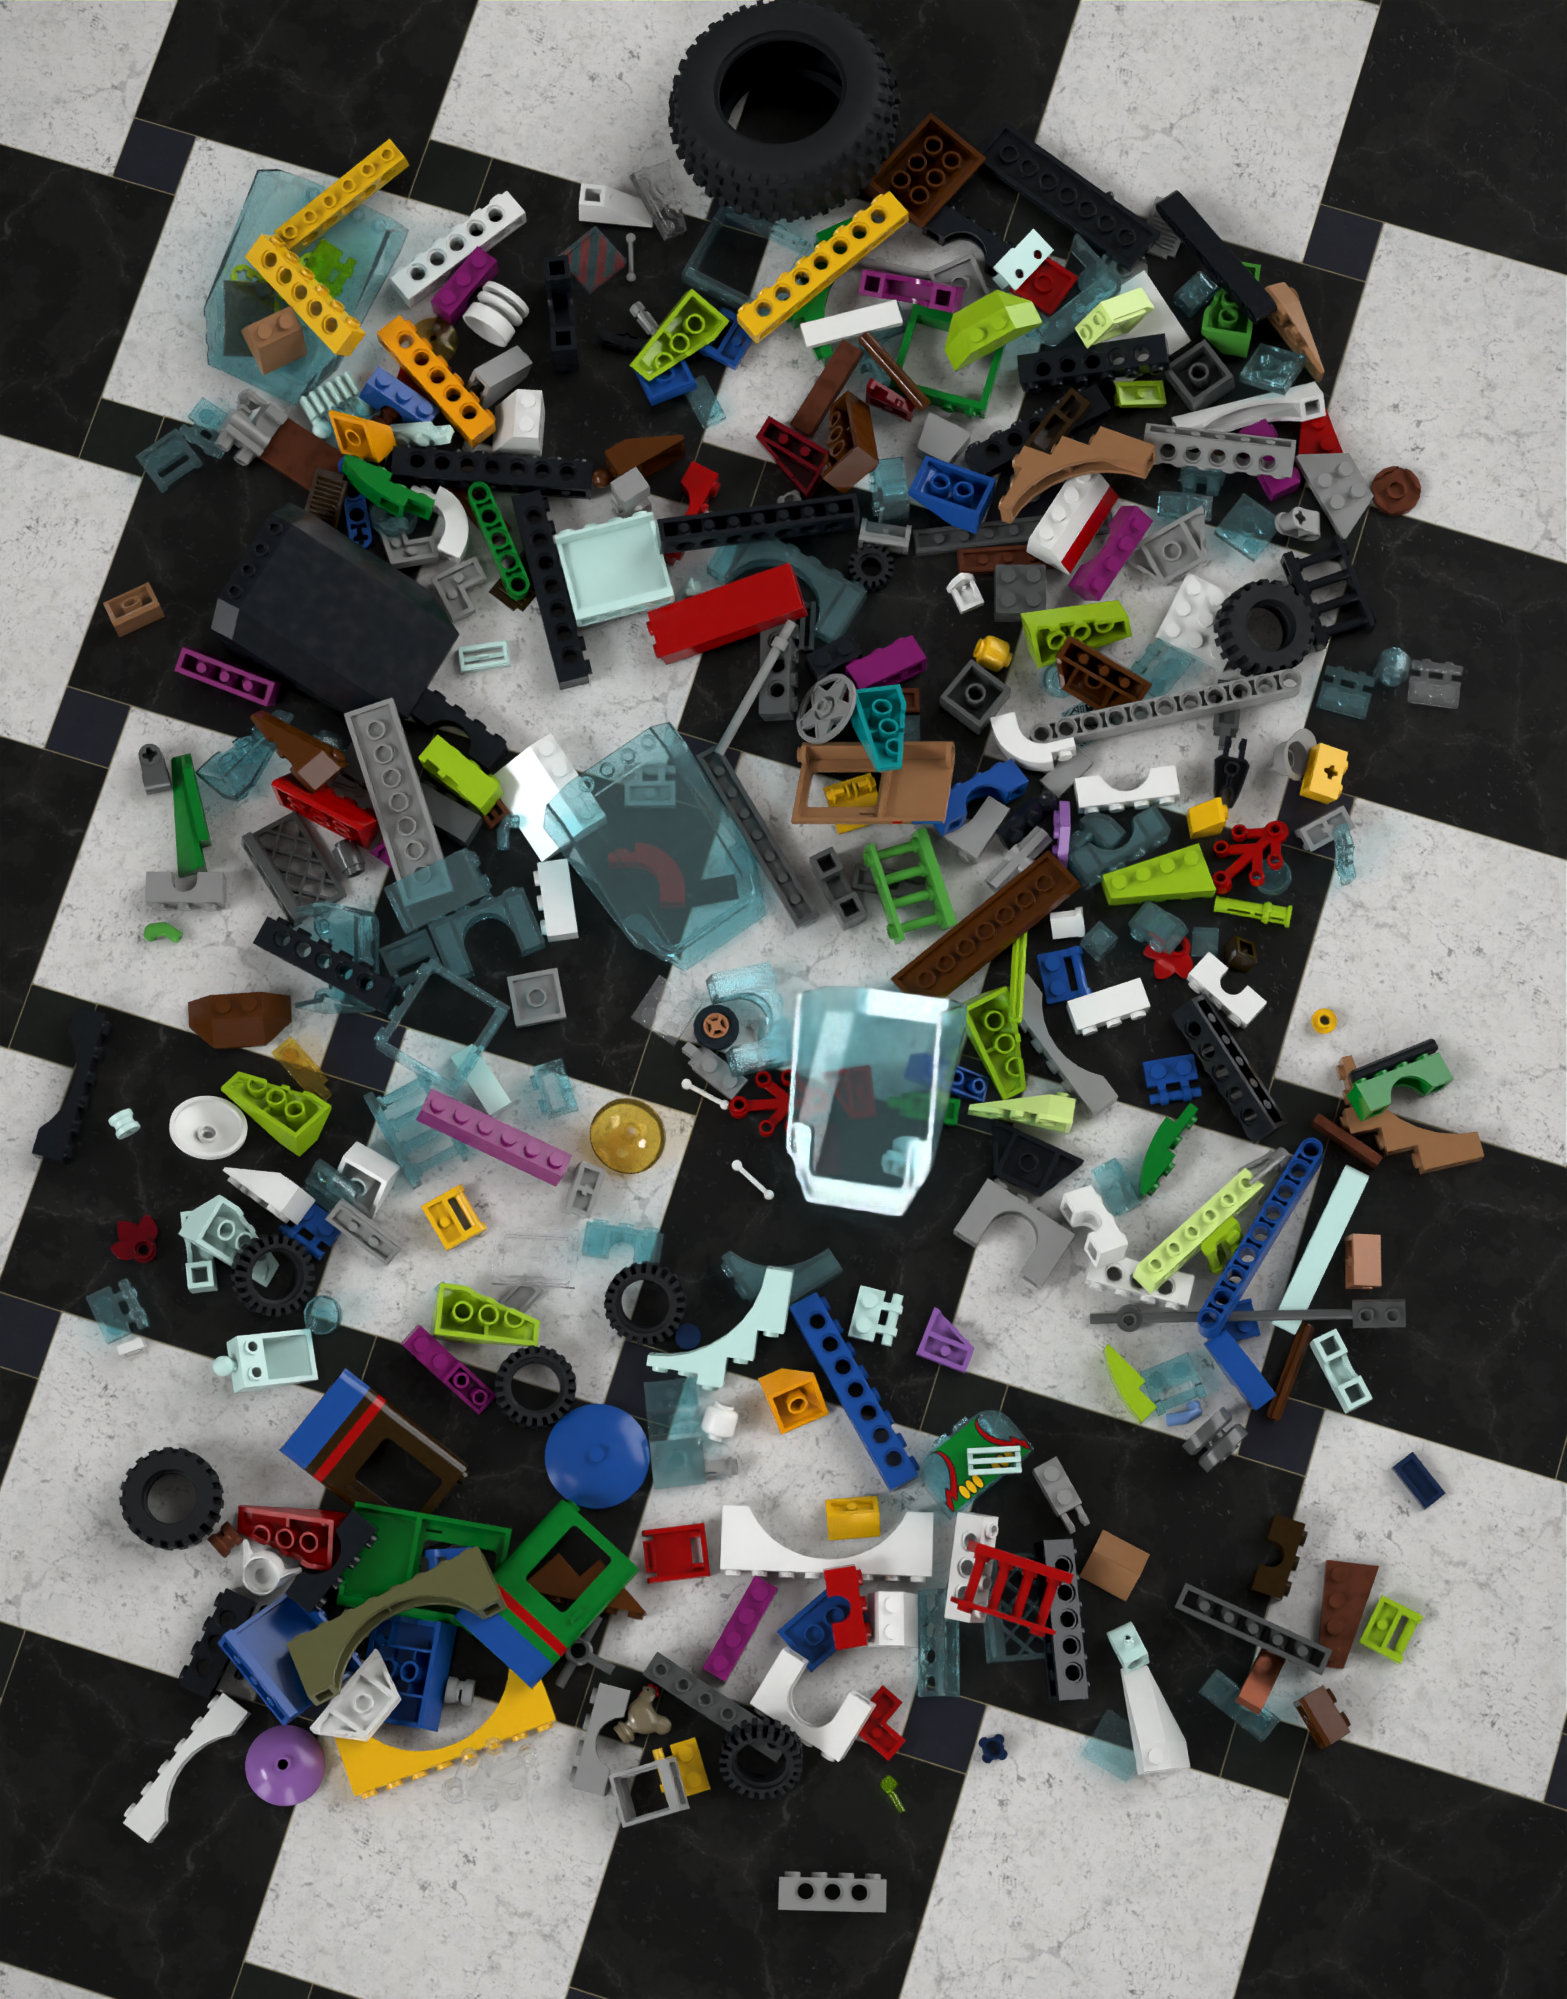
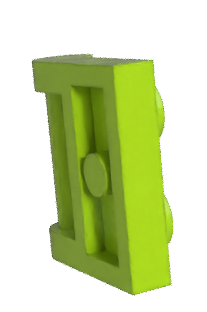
(1227, 1238)
(1382, 1626)

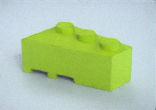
(460, 775)

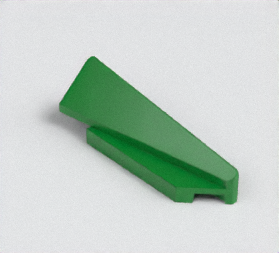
(190, 819)

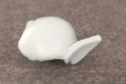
(264, 1571)

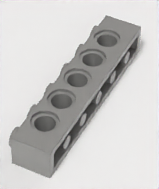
(1230, 443)

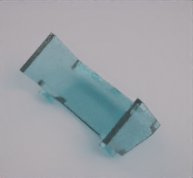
(1096, 284)
(353, 932)

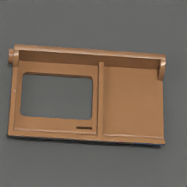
(905, 796)

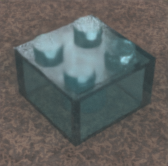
(890, 491)

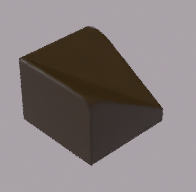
(1240, 954)

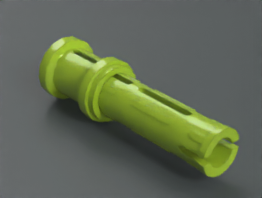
(1265, 912)

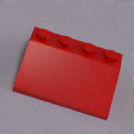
(328, 810)

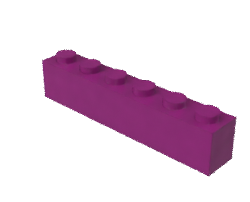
(494, 1137)

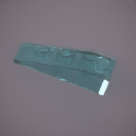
(242, 765)

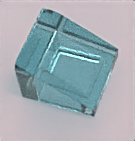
(1204, 941)

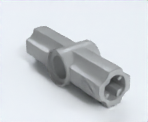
(1019, 858)

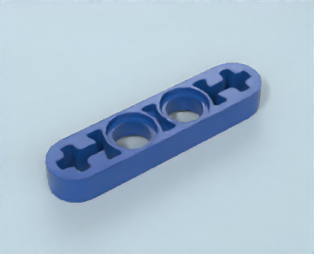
(356, 503)

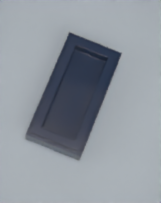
(1418, 1480)

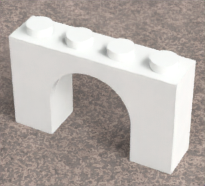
(776, 1701)

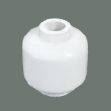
(719, 1421)

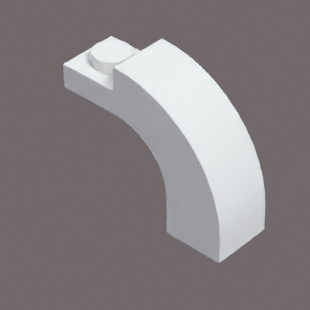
(456, 537)
(1025, 752)

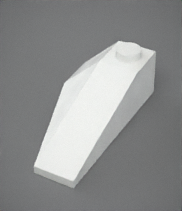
(1154, 1731)

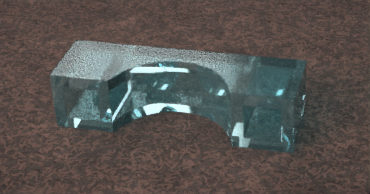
(1092, 862)

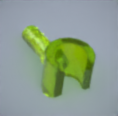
(888, 1784)

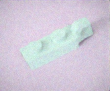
(421, 434)

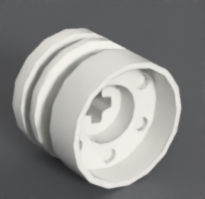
(496, 314)

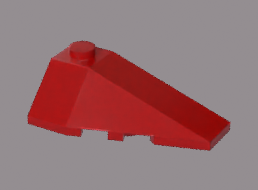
(295, 1532)

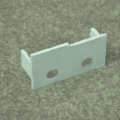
(1021, 258)

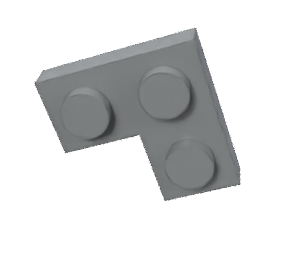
(408, 553)
(452, 587)

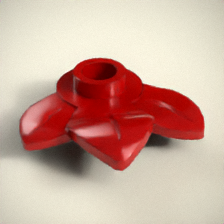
(1168, 964)

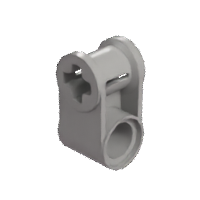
(1299, 524)

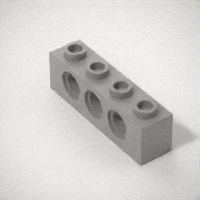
(790, 1900)

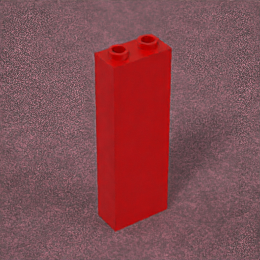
(726, 614)

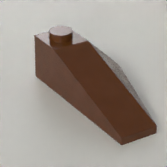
(311, 759)

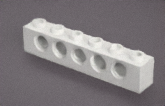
(415, 291)

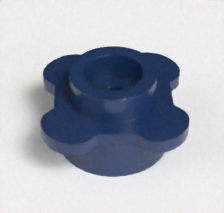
(997, 1742)

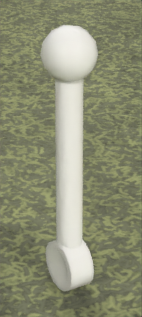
(687, 1084)
(737, 1166)

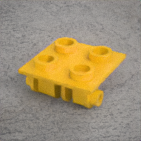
(852, 793)

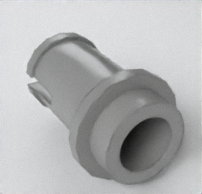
(721, 1467)

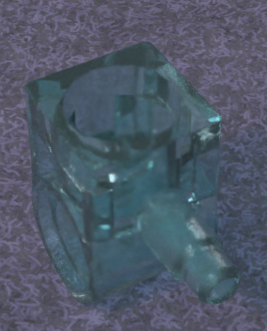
(1195, 294)

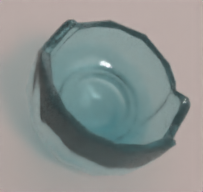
(1050, 682)
(1275, 880)
(323, 1315)

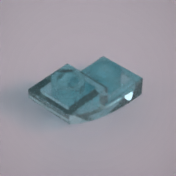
(1178, 504)

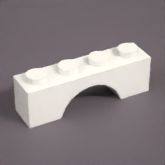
(1095, 795)

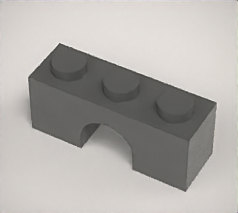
(836, 888)

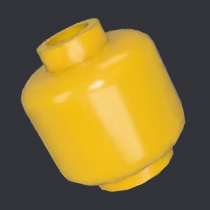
(992, 653)

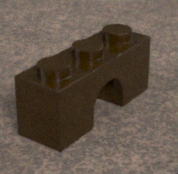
(1287, 1536)

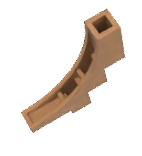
(1105, 453)
(1432, 1149)

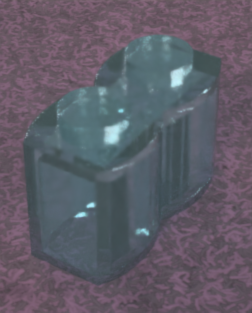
(1157, 927)

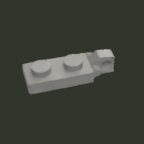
(714, 1070)

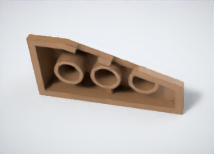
(1293, 327)

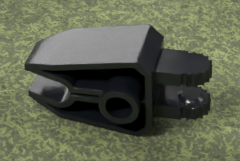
(1230, 771)

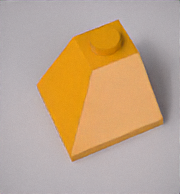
(362, 436)
(793, 1398)

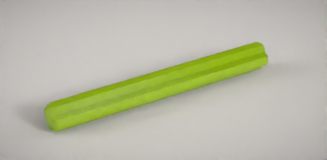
(1017, 980)

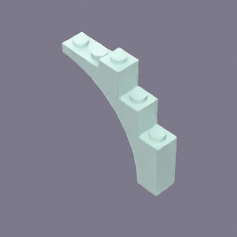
(711, 1361)

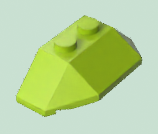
(988, 326)

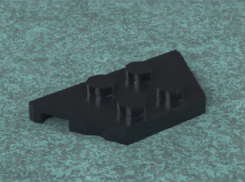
(1028, 1160)

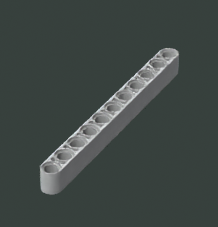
(1176, 703)

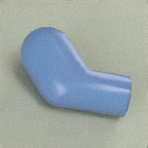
(1184, 1417)

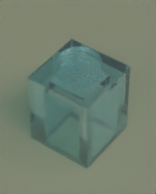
(1099, 941)

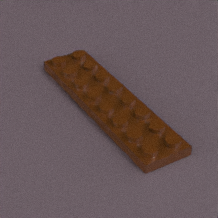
(988, 929)

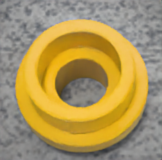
(1318, 1026)

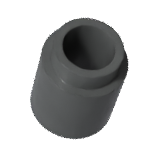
(348, 858)

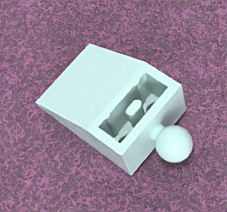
(268, 1360)

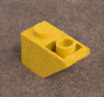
(1207, 818)

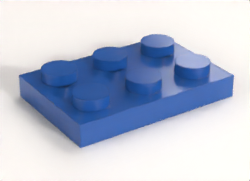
(811, 1629)

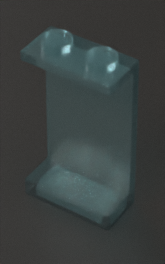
(438, 890)

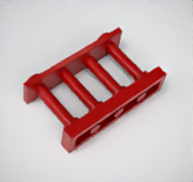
(1030, 1571)

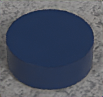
(687, 1336)

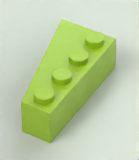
(1091, 623)

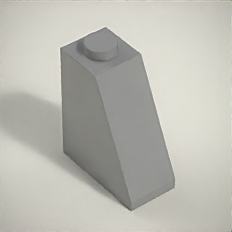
(499, 376)

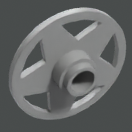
(826, 709)

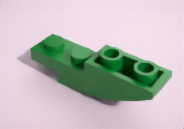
(376, 486)
(1158, 1157)

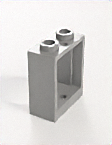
(672, 1785)

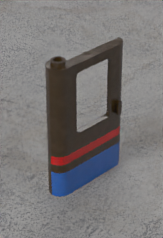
(347, 1430)

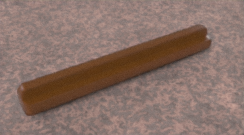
(894, 371)
(1290, 1371)

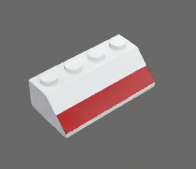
(1072, 521)

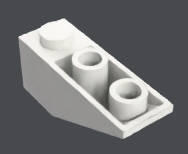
(612, 206)

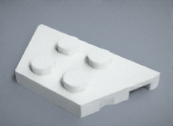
(361, 1703)

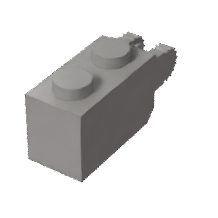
(1059, 1492)

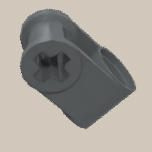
(154, 773)

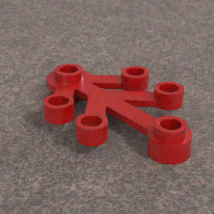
(1250, 852)
(780, 1104)

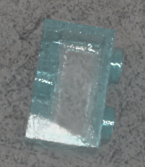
(554, 1089)

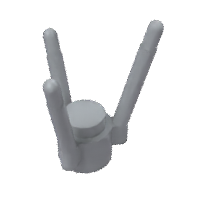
(1276, 1163)

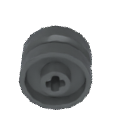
(1215, 1439)

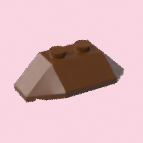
(1096, 677)
(239, 1018)

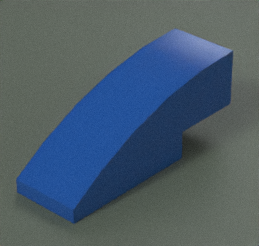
(1239, 1370)

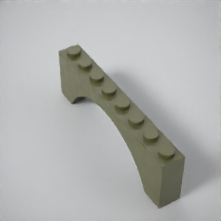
(326, 1650)

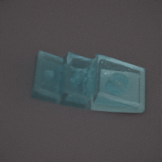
(674, 1433)

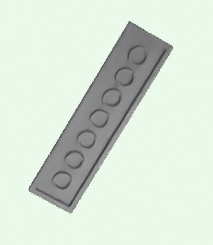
(394, 787)

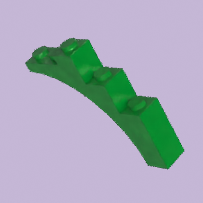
(816, 307)

